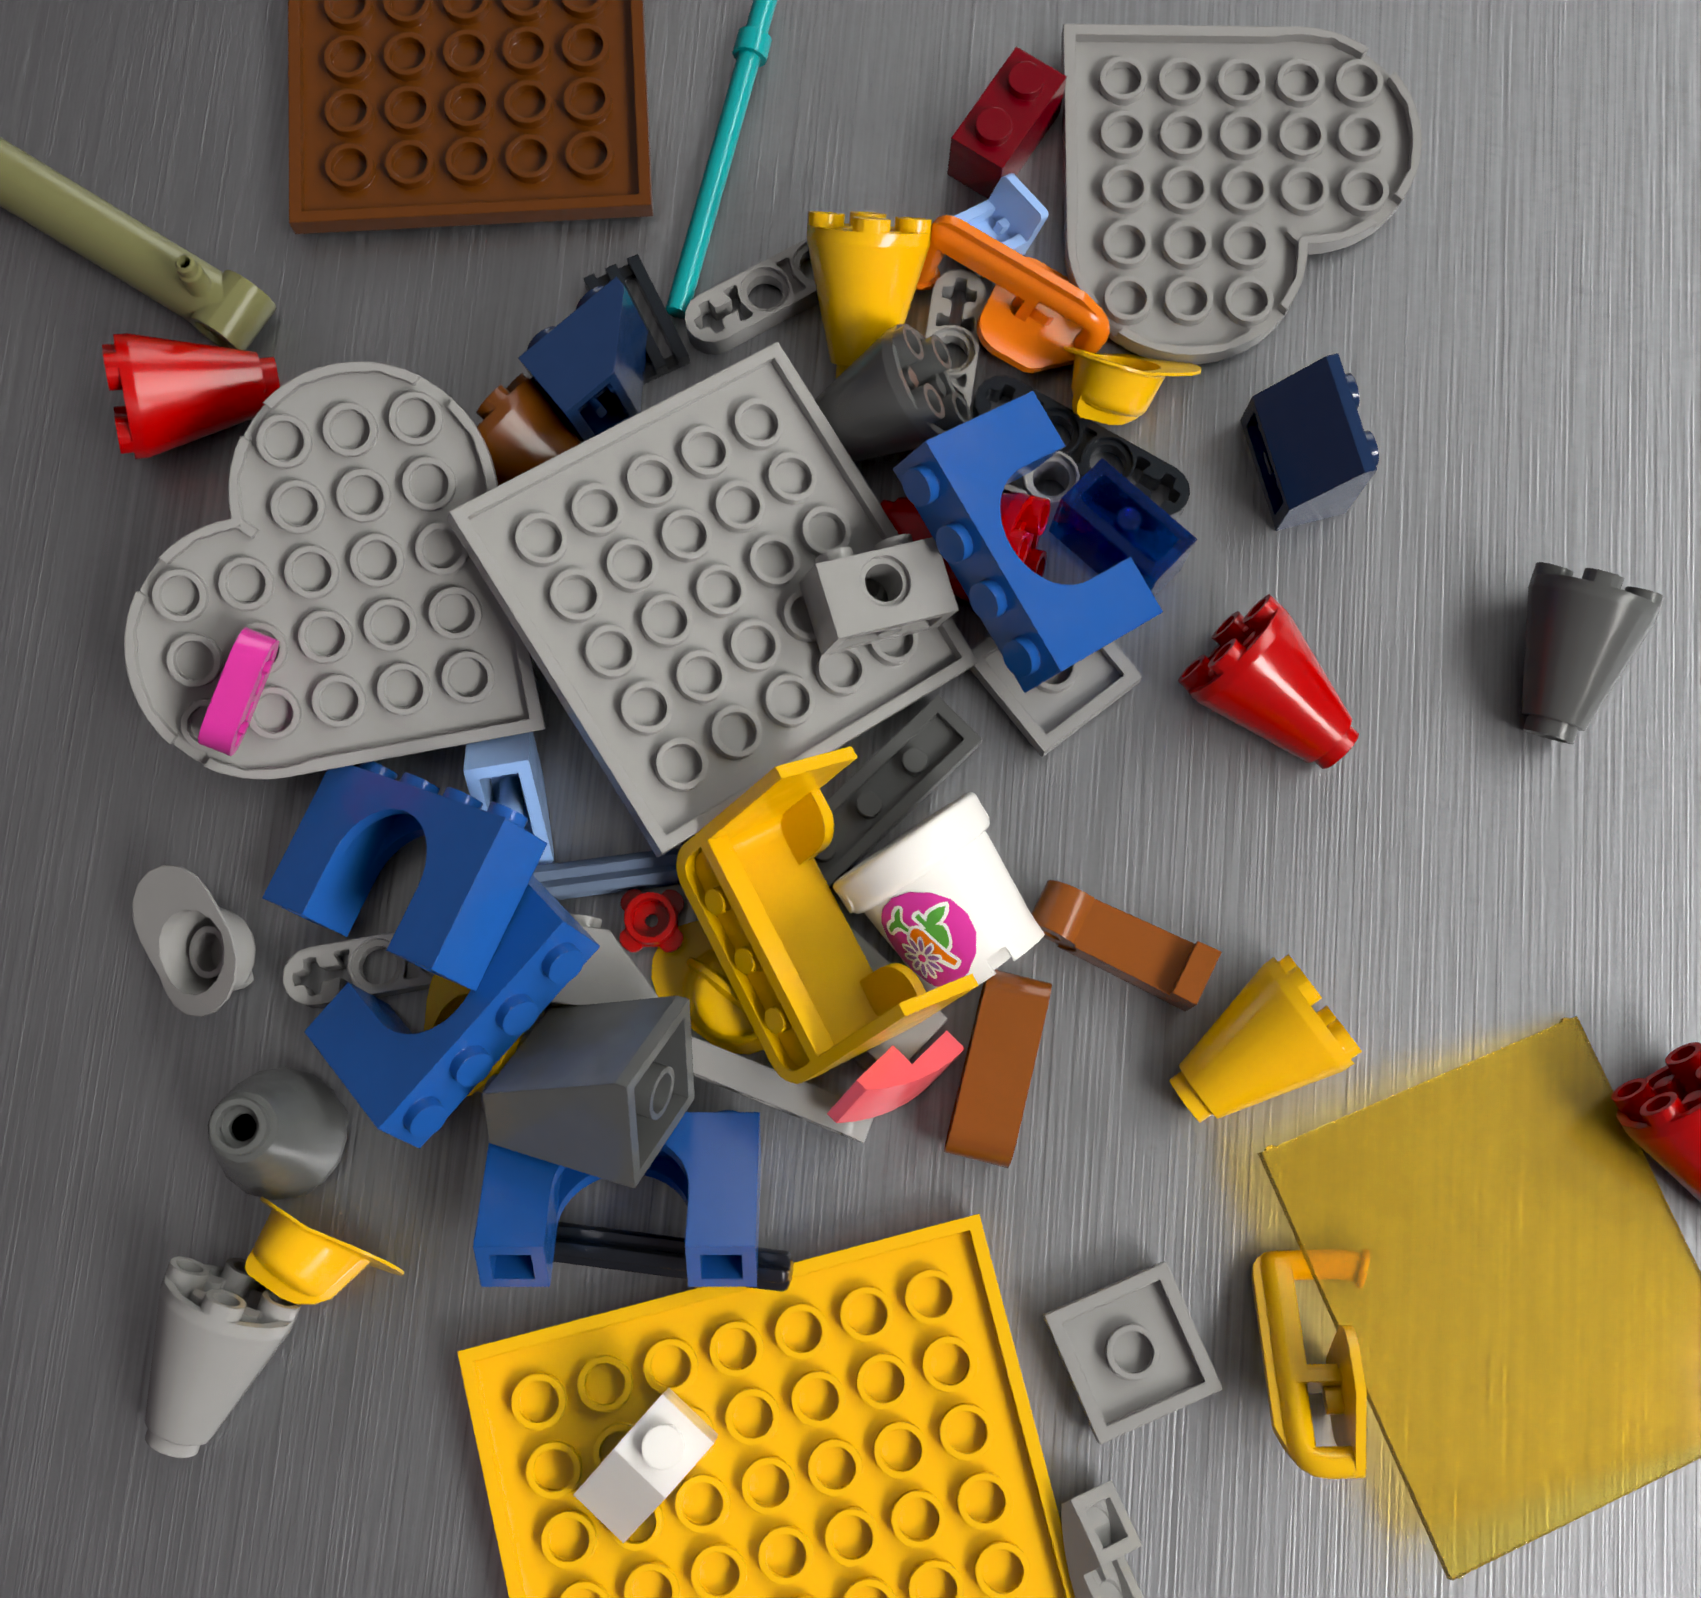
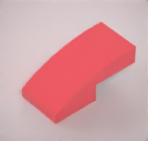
(895, 1081)

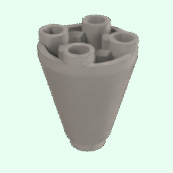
(208, 1349)

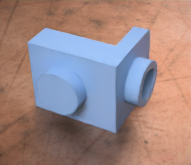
(1009, 215)

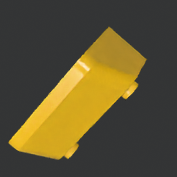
(784, 932)

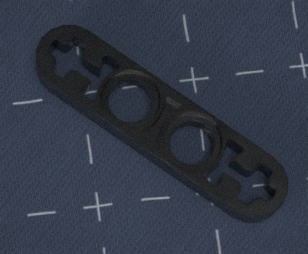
(1090, 439)

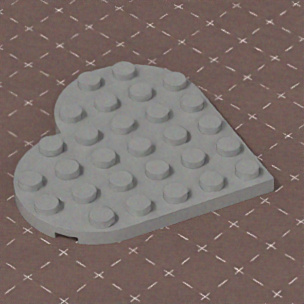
(1215, 169)
(356, 575)

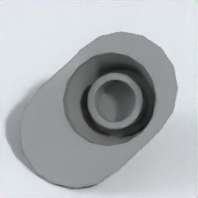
(191, 941)

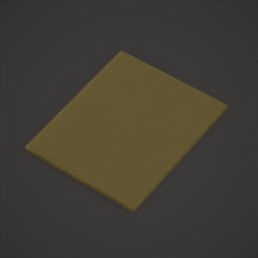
(1505, 1291)

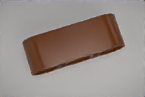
(998, 1068)

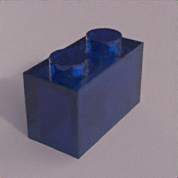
(1111, 520)

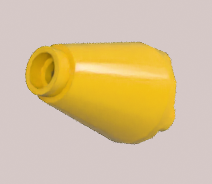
(864, 276)
(1264, 1045)

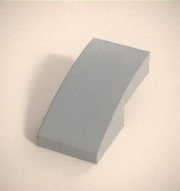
(1095, 1542)

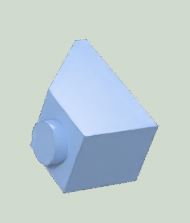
(511, 774)

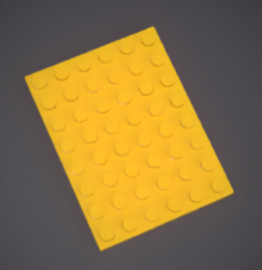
(857, 1450)

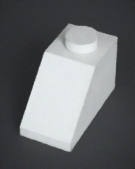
(646, 1465)

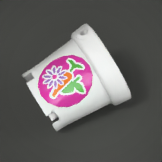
(943, 897)

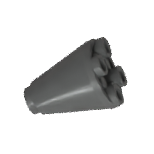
(894, 396)
(1578, 645)
(295, 1138)

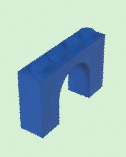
(958, 493)
(470, 876)
(418, 1079)
(706, 1160)

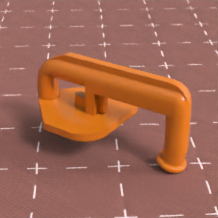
(1030, 306)

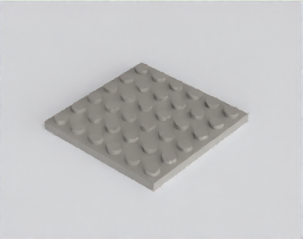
(670, 597)

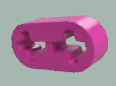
(238, 691)

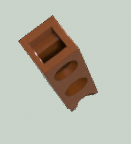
(1125, 945)

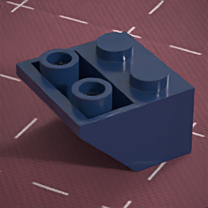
(593, 361)
(1310, 444)

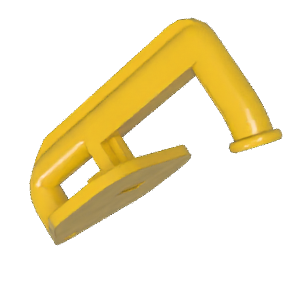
(1291, 1378)

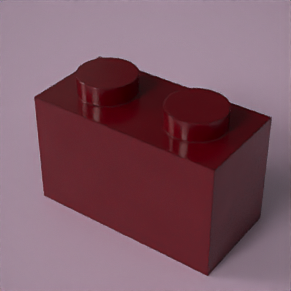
(1006, 122)

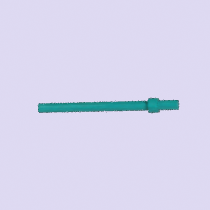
(750, 52)

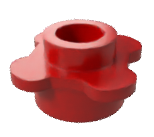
(639, 907)

